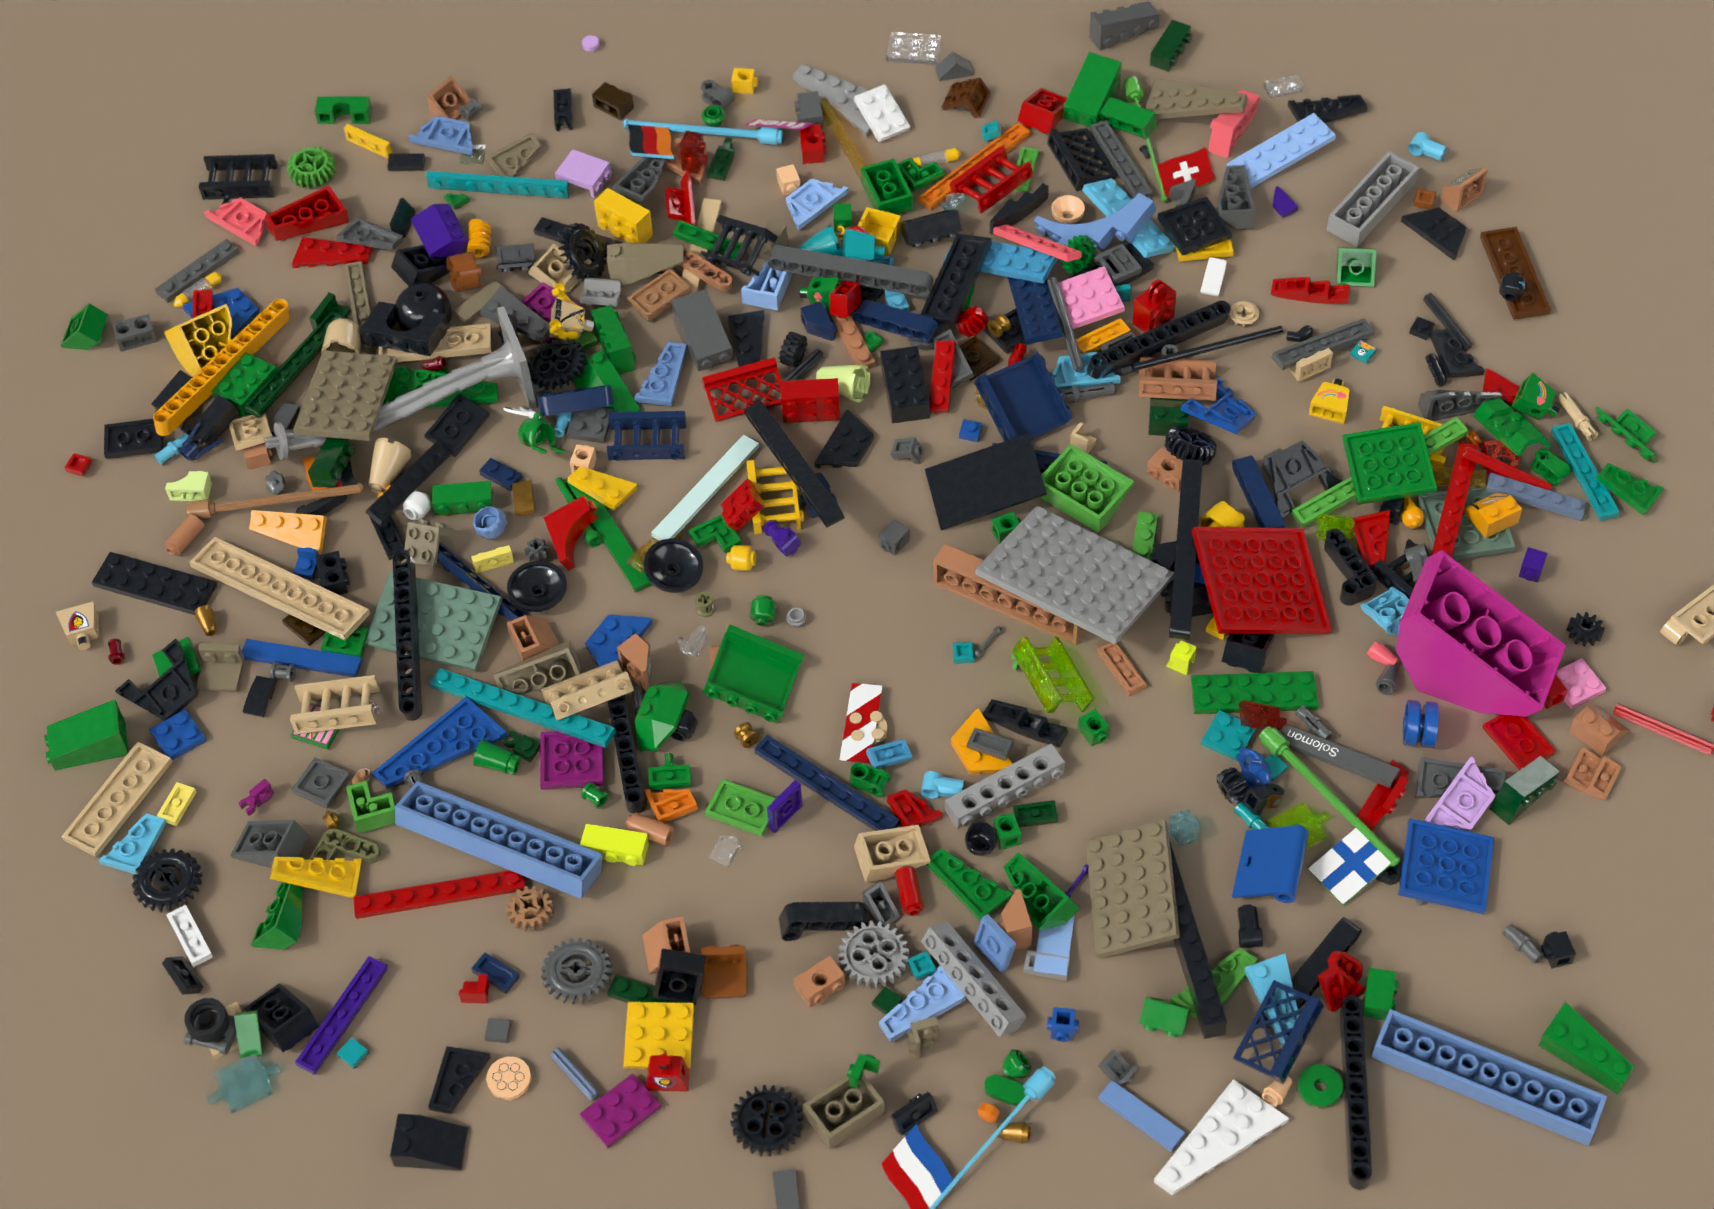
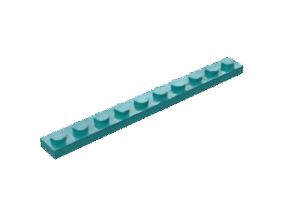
(521, 707)

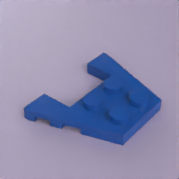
(239, 306)
(1225, 413)

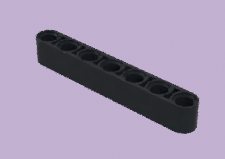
(626, 756)
(1306, 978)

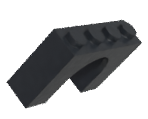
(420, 340)
(213, 419)
(1164, 555)

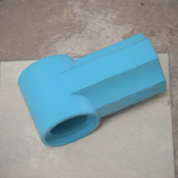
(1422, 144)
(936, 785)

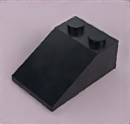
(416, 266)
(1247, 651)
(283, 1017)
(428, 1143)

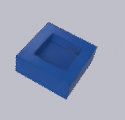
(970, 430)

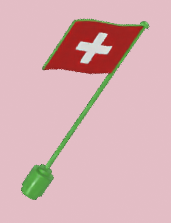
(1177, 169)

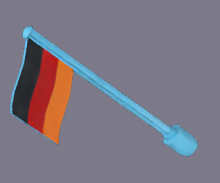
(654, 138)

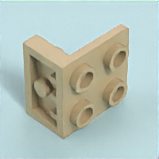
(1312, 365)

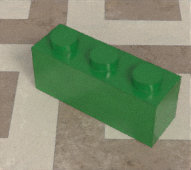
(1129, 117)
(461, 497)

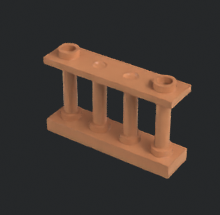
(1176, 387)

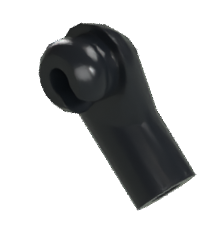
(1302, 335)

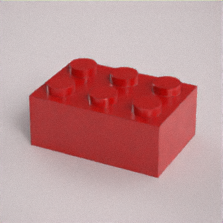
(810, 400)

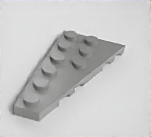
(837, 92)

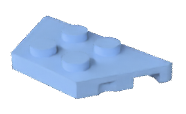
(812, 200)

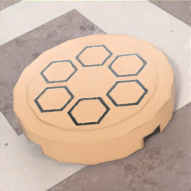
(508, 1078)

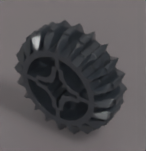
(1190, 444)

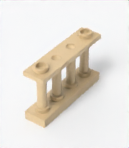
(587, 690)
(335, 718)

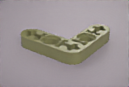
(335, 847)

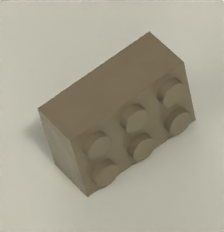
(843, 1110)

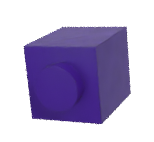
(1532, 564)

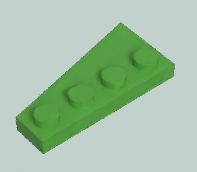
(1227, 977)

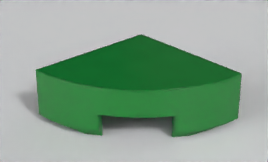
(456, 200)
(873, 341)

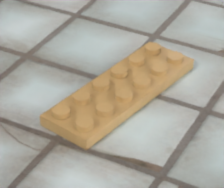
(456, 342)
(117, 799)

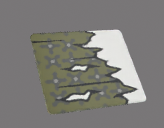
(476, 158)

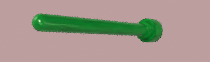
(592, 537)

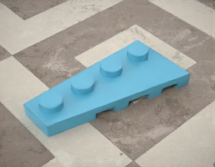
(1261, 977)

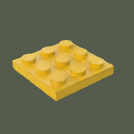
(658, 1030)

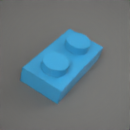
(889, 754)

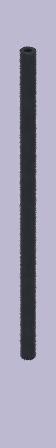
(1206, 348)

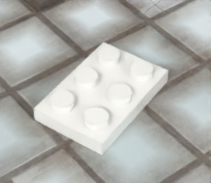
(881, 113)

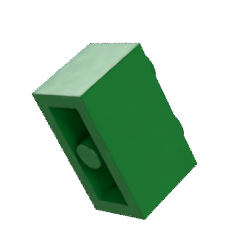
(1379, 993)
(1164, 1016)

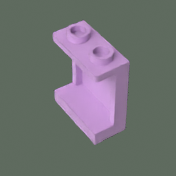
(584, 171)

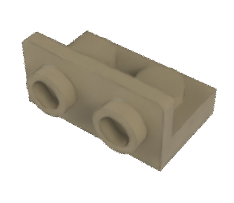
(923, 1034)

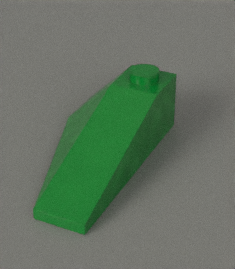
(601, 372)
(1044, 901)
(283, 919)

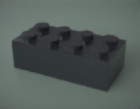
(904, 384)

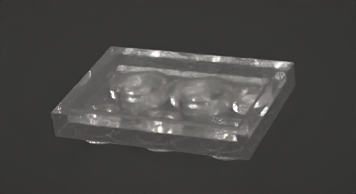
(914, 48)

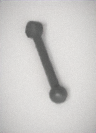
(977, 653)

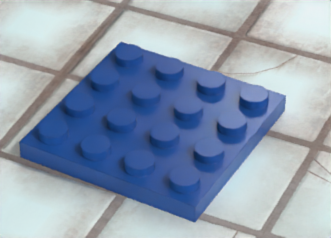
(1446, 866)

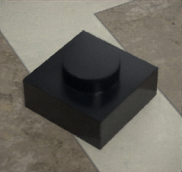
(1421, 328)

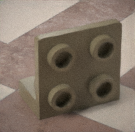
(220, 667)

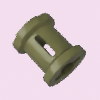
(701, 606)

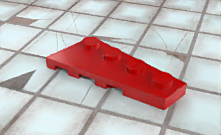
(328, 252)

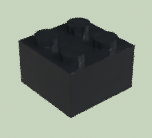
(678, 976)

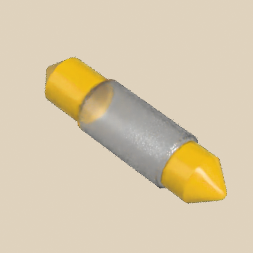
(941, 157)
(205, 283)

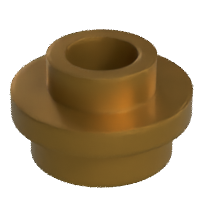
(331, 820)

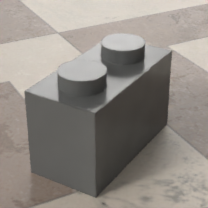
(809, 108)

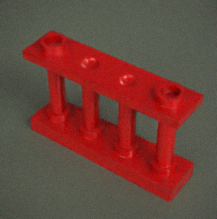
(985, 168)

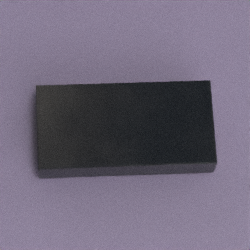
(406, 162)

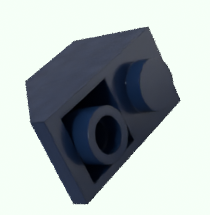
(817, 321)

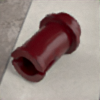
(435, 364)
(116, 655)

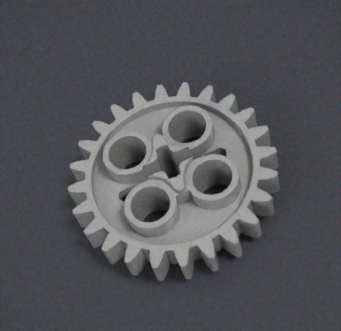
(873, 954)

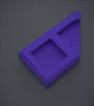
(1283, 204)

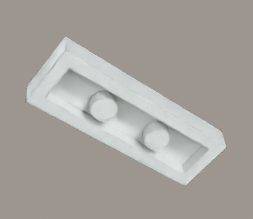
(189, 936)

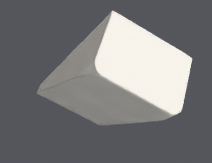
(1214, 276)

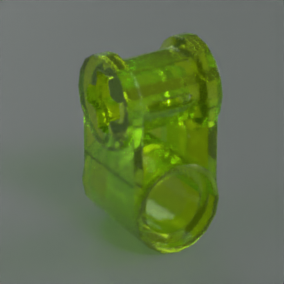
(1342, 523)

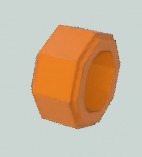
(988, 1112)

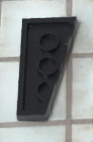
(1328, 109)

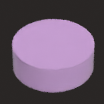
(590, 43)

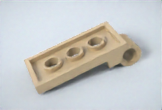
(1684, 622)

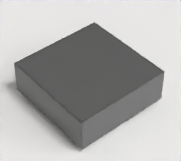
(497, 1030)

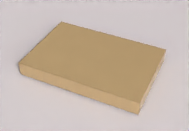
(249, 431)

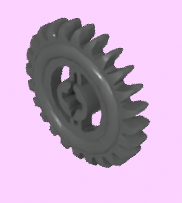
(576, 970)

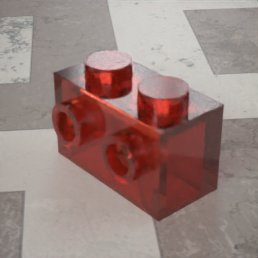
(692, 152)

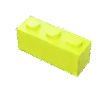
(616, 844)

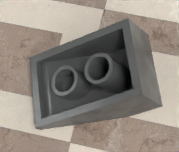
(269, 839)

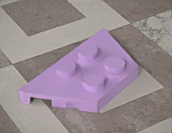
(1463, 800)

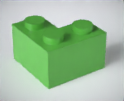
(370, 812)

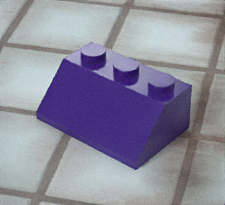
(440, 231)

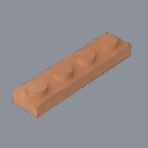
(853, 341)

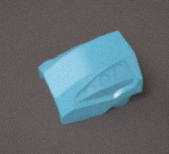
(1387, 610)

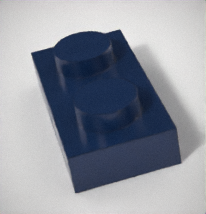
(500, 474)

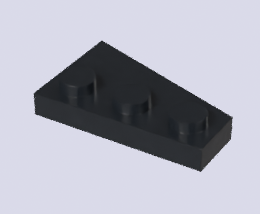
(1452, 356)

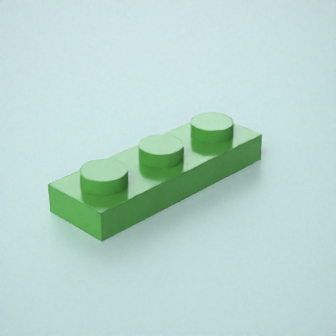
(1145, 534)

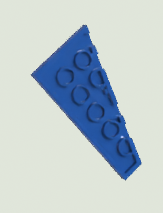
(445, 740)

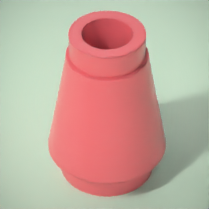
(1381, 654)

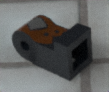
(1264, 797)

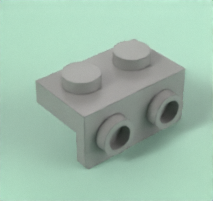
(601, 292)

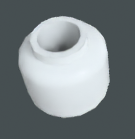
(416, 505)

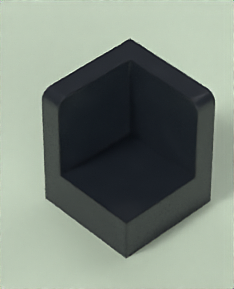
(1395, 507)

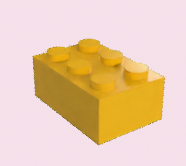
(623, 217)

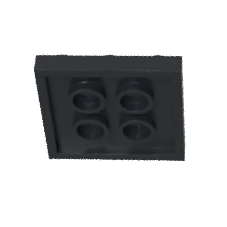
(1194, 226)

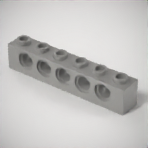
(1008, 777)
(973, 979)

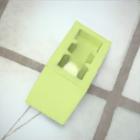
(191, 488)

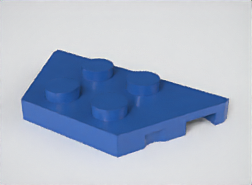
(612, 633)

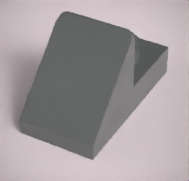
(1183, 192)

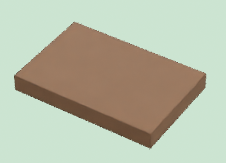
(657, 294)

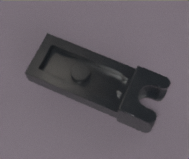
(563, 108)

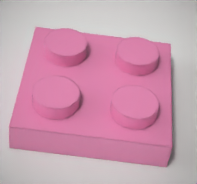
(1580, 683)

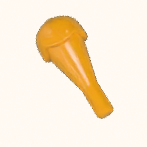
(1412, 515)

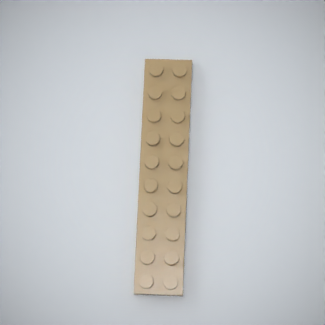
(280, 588)

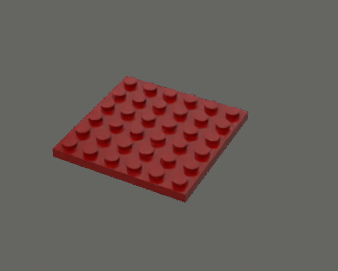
(1261, 580)

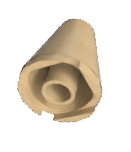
(387, 463)

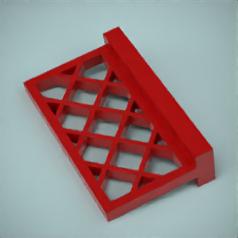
(736, 376)

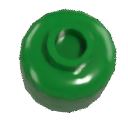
(763, 610)

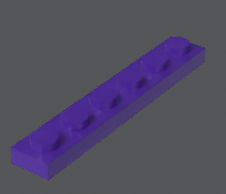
(341, 1015)

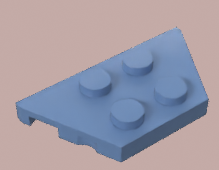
(445, 135)

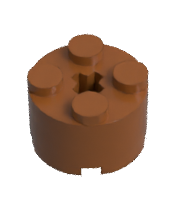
(464, 271)

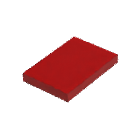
(1518, 739)

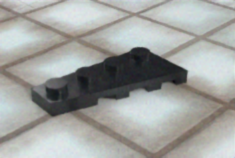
(747, 336)

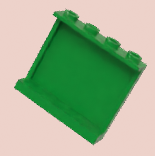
(753, 674)

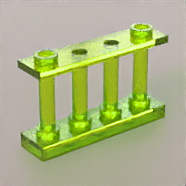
(1041, 681)

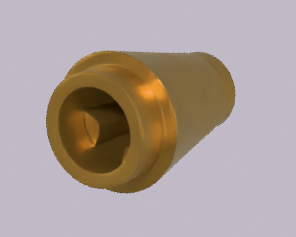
(206, 619)
(1016, 1131)

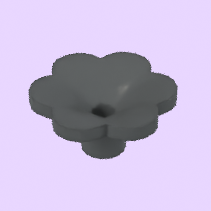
(275, 482)

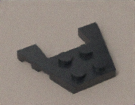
(1294, 467)
(170, 691)

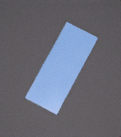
(1055, 942)

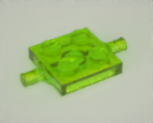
(1302, 816)

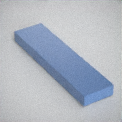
(1141, 1116)

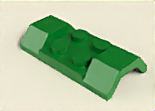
(1509, 426)

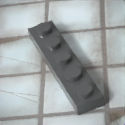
(197, 270)

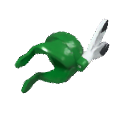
(535, 430)

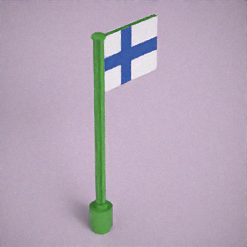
(1358, 856)

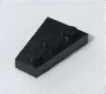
(455, 1077)

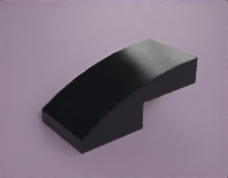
(258, 696)

